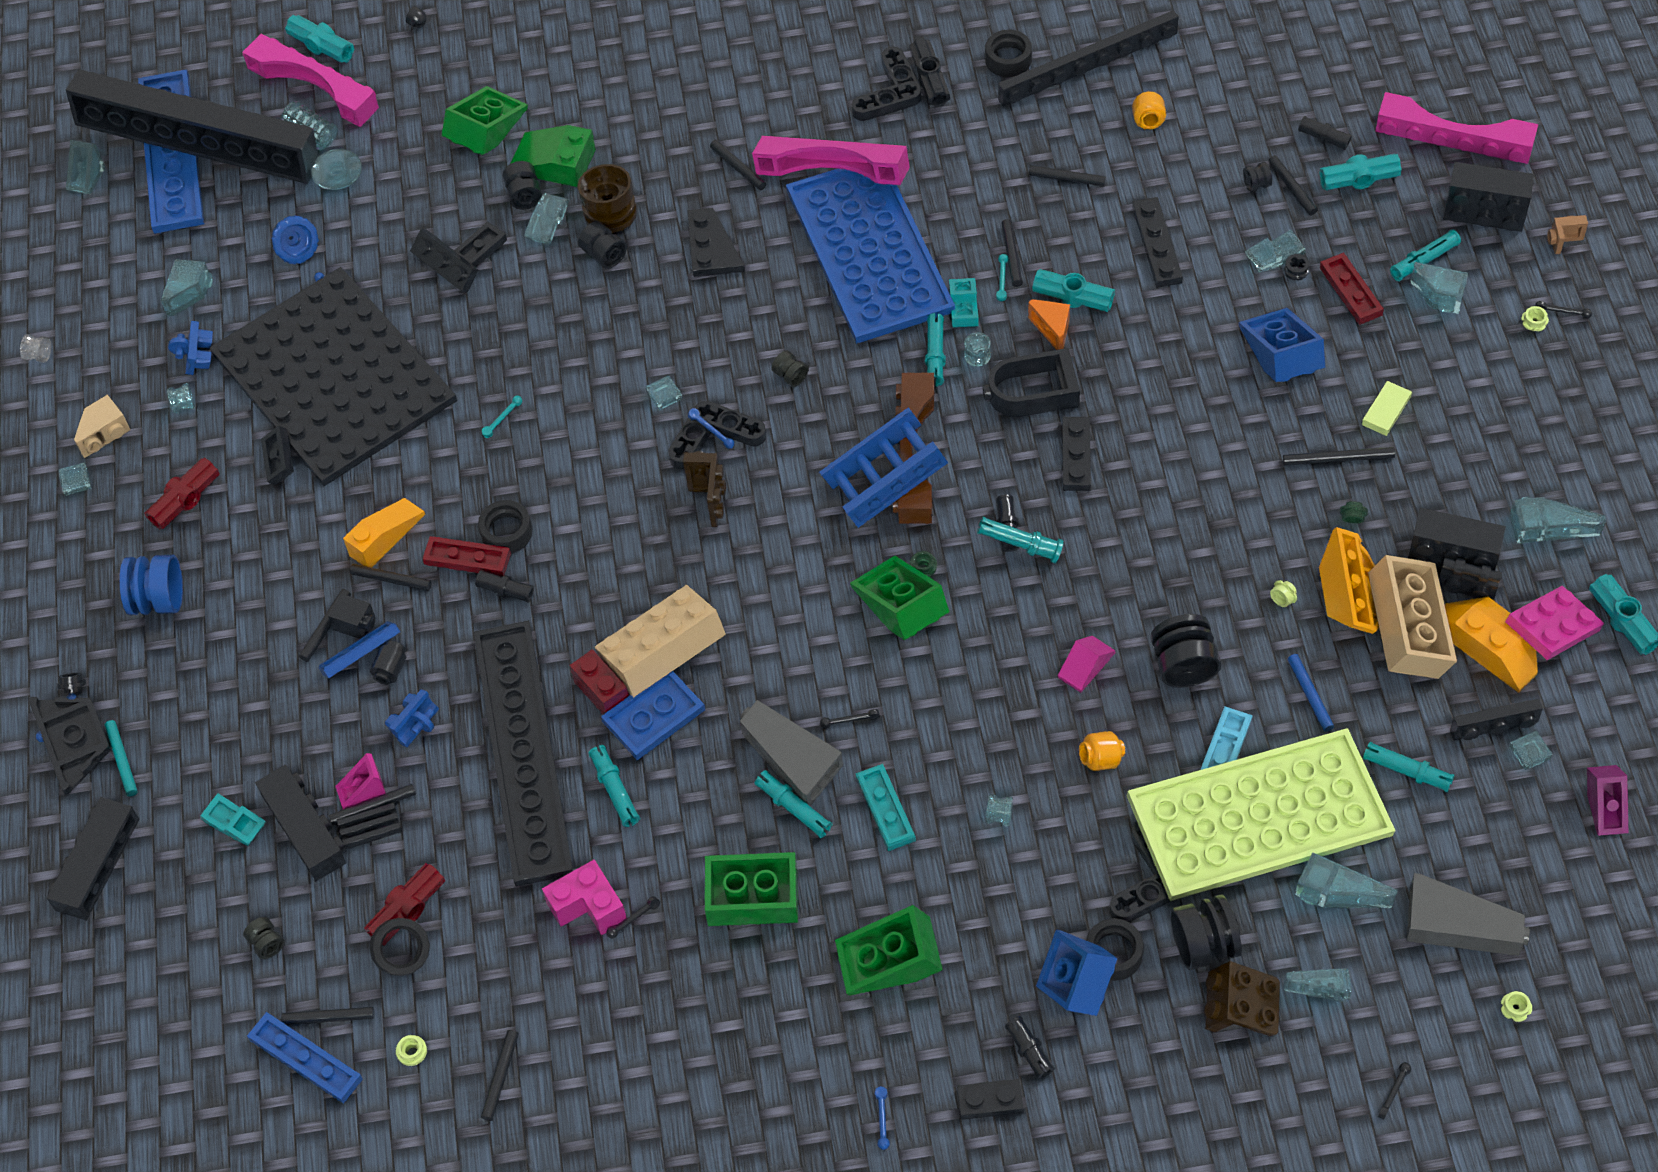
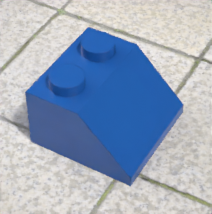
(1076, 973)

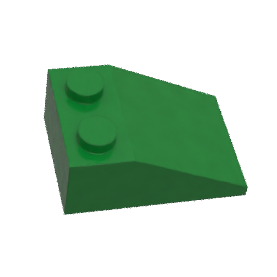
(482, 119)
(557, 153)
(901, 597)
(889, 952)

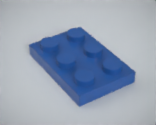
(653, 715)

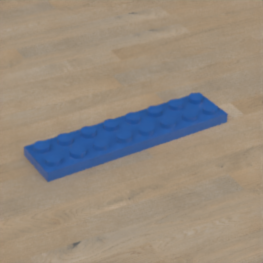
(172, 175)

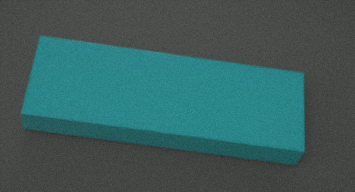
(885, 807)

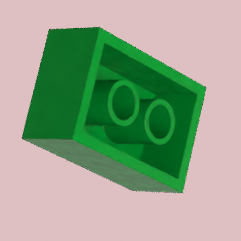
(751, 889)

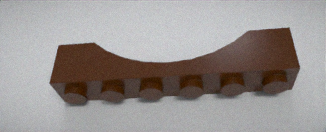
(918, 394)

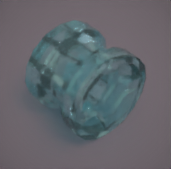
(974, 343)
(180, 398)
(999, 810)

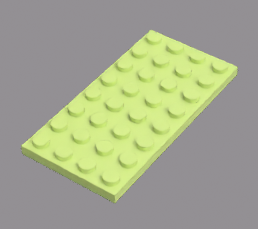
(1259, 814)

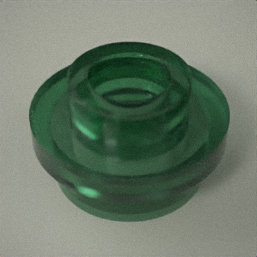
(1353, 512)
(926, 558)

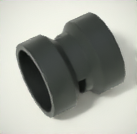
(791, 369)
(264, 938)

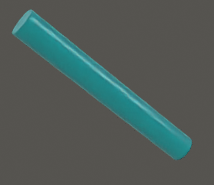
(121, 758)

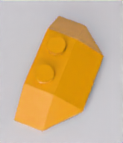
(1347, 581)
(1483, 634)

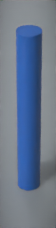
(1311, 693)

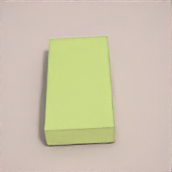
(1386, 408)

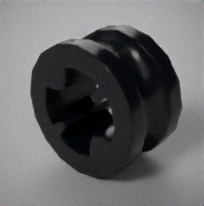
(1299, 261)

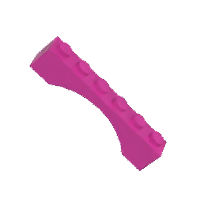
(273, 60)
(1504, 140)
(876, 161)

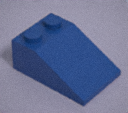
(1284, 344)

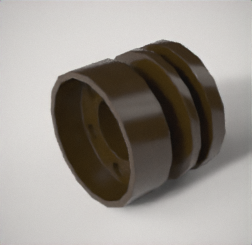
(607, 196)

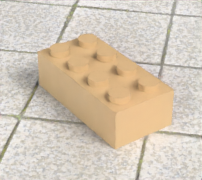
(1412, 617)
(661, 639)

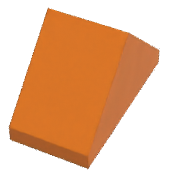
(1051, 320)

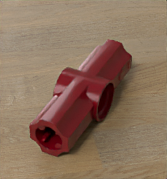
(182, 493)
(407, 900)

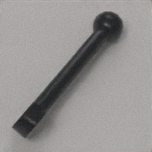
(1586, 313)
(872, 714)
(652, 903)
(1404, 1068)

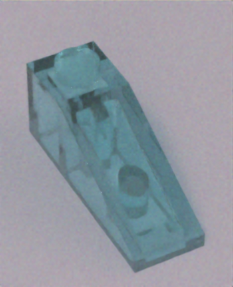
(1550, 520)
(1340, 887)

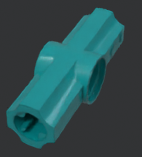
(319, 38)
(1360, 171)
(1073, 290)
(1616, 602)

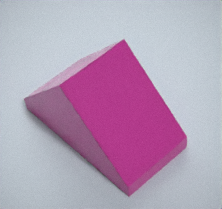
(1085, 662)
(360, 783)

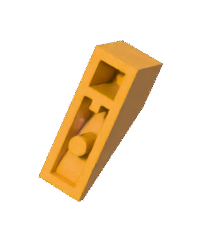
(381, 531)

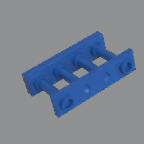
(894, 484)

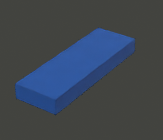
(358, 649)

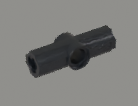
(929, 72)

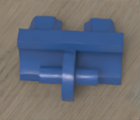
(196, 338)
(414, 718)

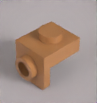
(1566, 229)

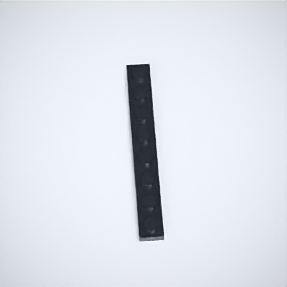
(1088, 58)

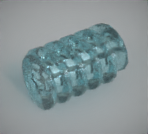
(323, 130)

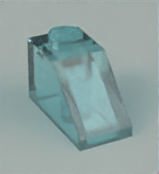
(185, 285)
(1439, 286)

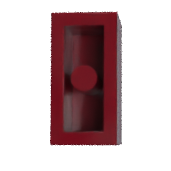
(598, 682)

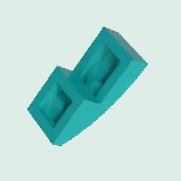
(965, 299)
(232, 820)

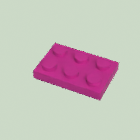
(1554, 622)

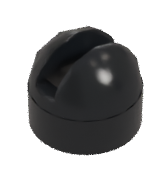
(416, 17)

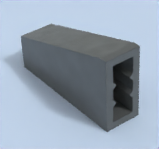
(791, 751)
(1462, 920)

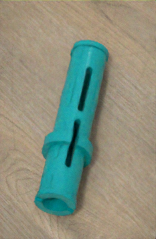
(1425, 254)
(935, 358)
(1420, 771)
(609, 776)
(783, 796)

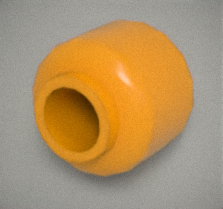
(1149, 110)
(1101, 751)

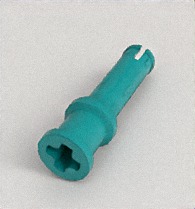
(1033, 543)

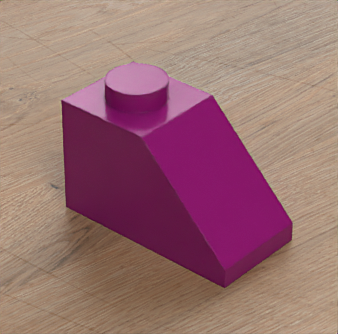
(1608, 799)

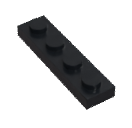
(1157, 242)

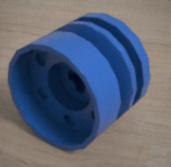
(151, 585)

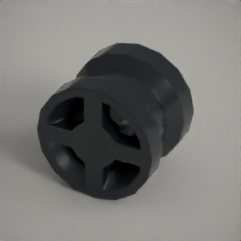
(1257, 176)

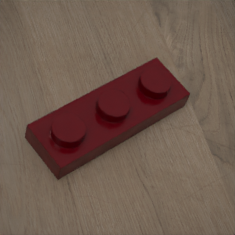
(1351, 288)
(466, 556)

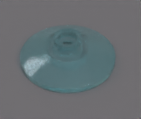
(336, 169)

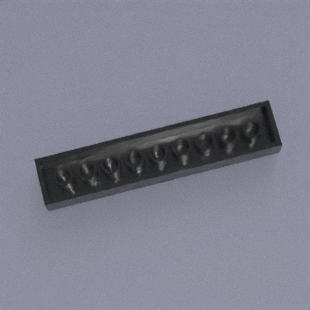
(192, 126)

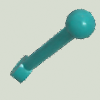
(1001, 295)
(488, 430)

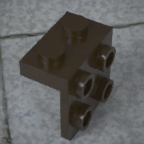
(706, 475)
(1242, 998)

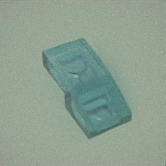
(545, 218)
(1272, 254)

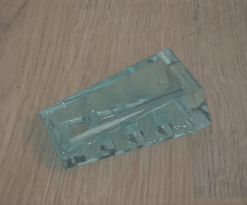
(1326, 984)

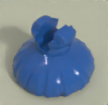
(302, 241)

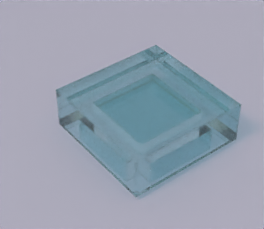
(663, 392)
(75, 479)
(1530, 750)

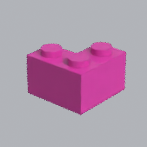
(585, 892)

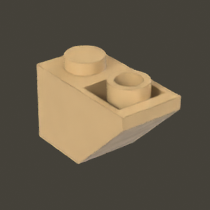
(99, 426)

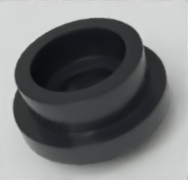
(71, 682)

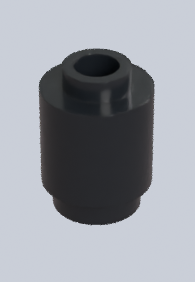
(388, 662)

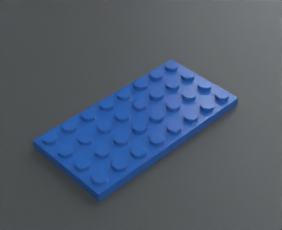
(869, 252)

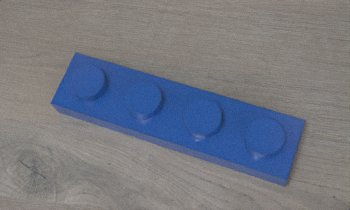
(305, 1057)

